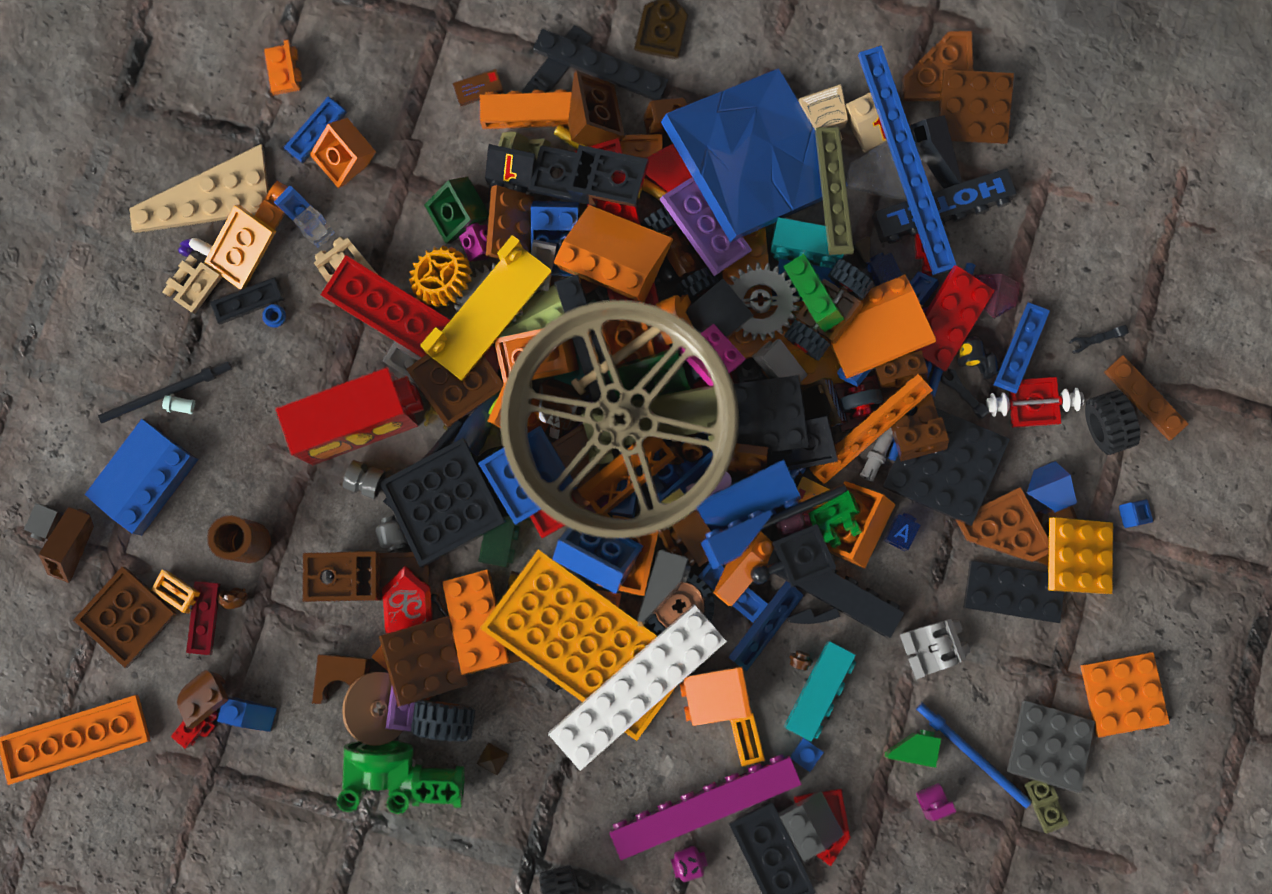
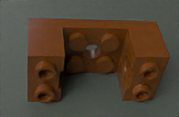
(917, 433)

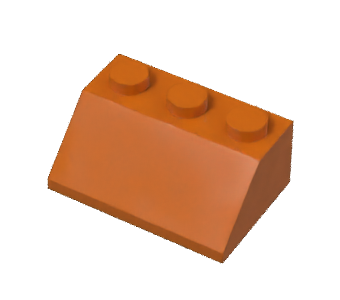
(872, 519)
(638, 576)

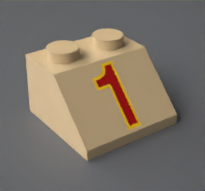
(865, 122)

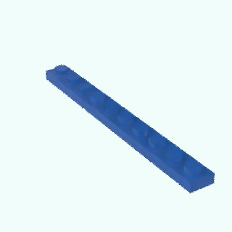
(907, 160)

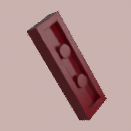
(203, 619)

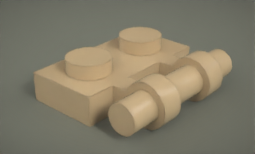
(196, 287)

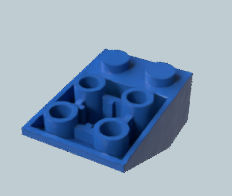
(552, 223)

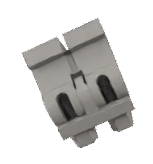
(943, 642)

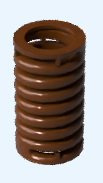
(223, 535)

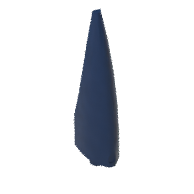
(476, 427)

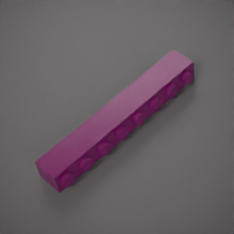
(704, 807)

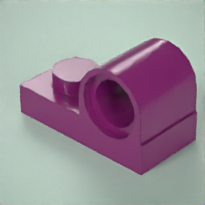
(934, 802)

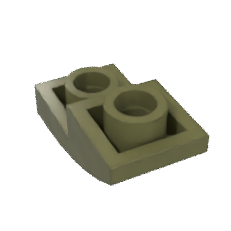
(1046, 806)

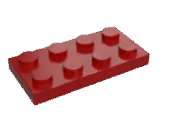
(954, 315)

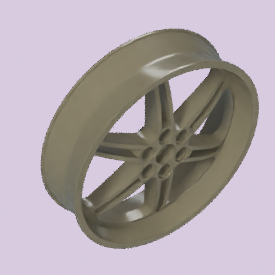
(517, 408)

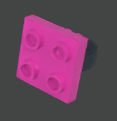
(729, 354)

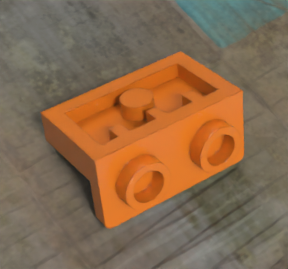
(282, 68)

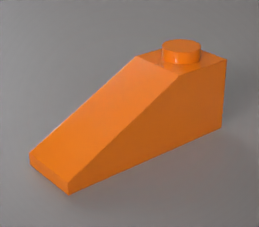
(736, 574)

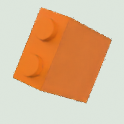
(715, 696)

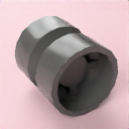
(361, 478)

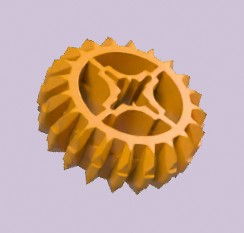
(427, 280)

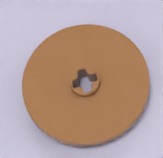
(358, 708)

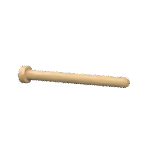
(581, 384)

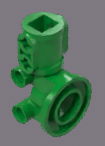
(391, 769)

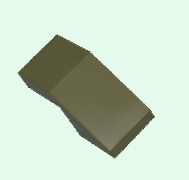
(519, 142)

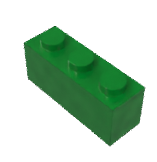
(814, 293)

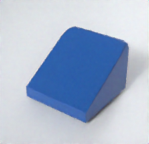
(1135, 513)

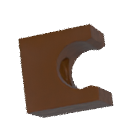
(334, 668)

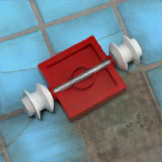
(1035, 403)

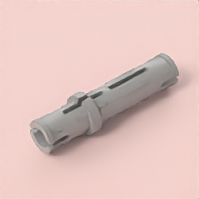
(877, 456)

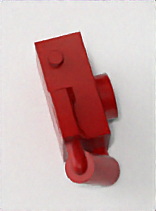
(187, 736)

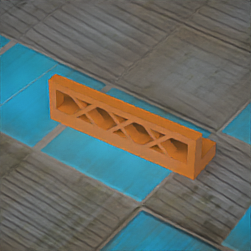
(617, 471)

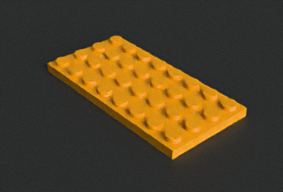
(568, 631)

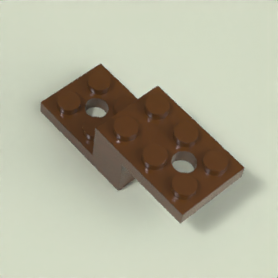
(356, 574)

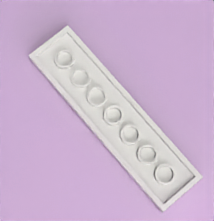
(637, 687)

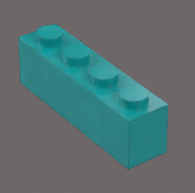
(819, 691)

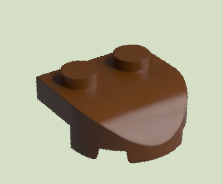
(201, 697)

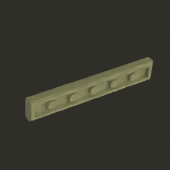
(834, 191)

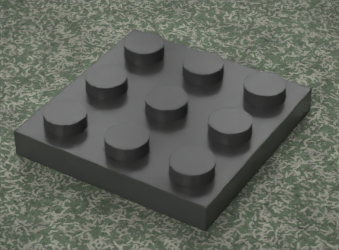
(1051, 746)

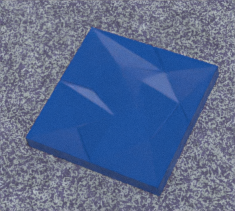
(749, 153)

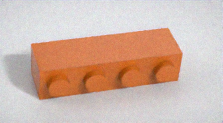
(525, 109)

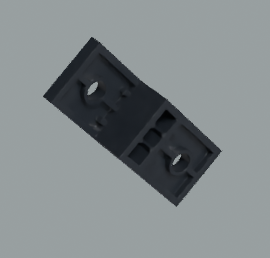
(588, 175)

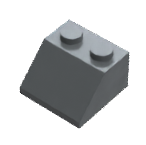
(811, 825)

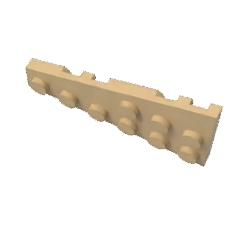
(207, 195)

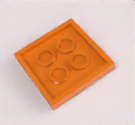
(1125, 694)

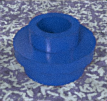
(271, 309)

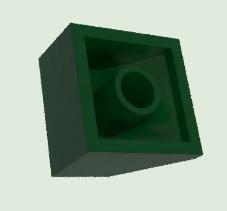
(456, 208)

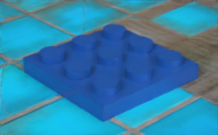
(506, 485)

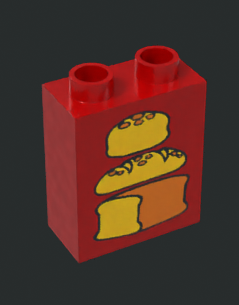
(349, 416)

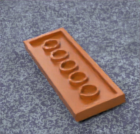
(73, 739)

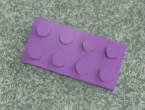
(702, 228)

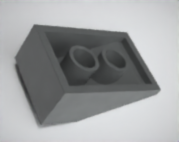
(664, 582)

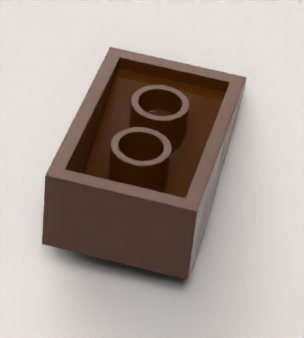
(594, 111)

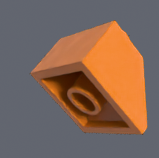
(342, 152)

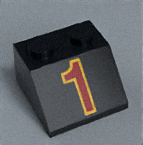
(509, 168)

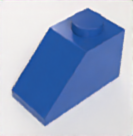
(247, 714)

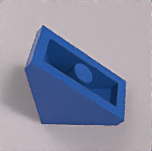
(1052, 487)

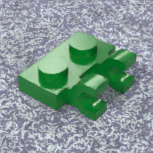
(837, 511)

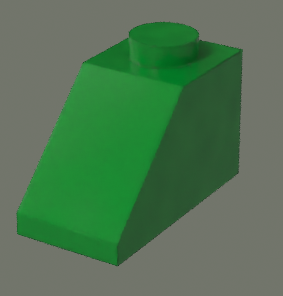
(916, 749)

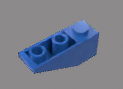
(731, 543)

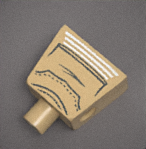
(826, 108)

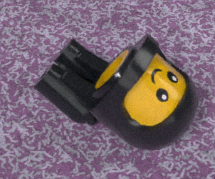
(973, 354)

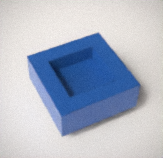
(806, 754)

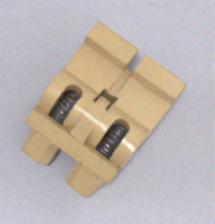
(329, 261)

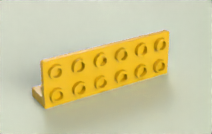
(487, 310)

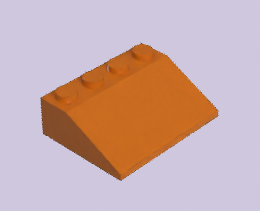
(613, 253)
(883, 329)

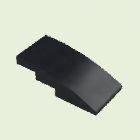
(718, 307)

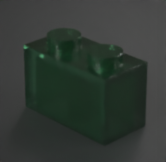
(498, 544)

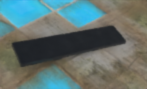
(551, 70)

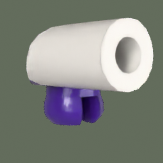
(194, 244)

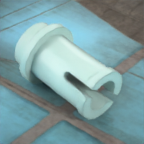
(178, 404)

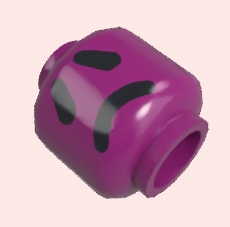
(689, 864)

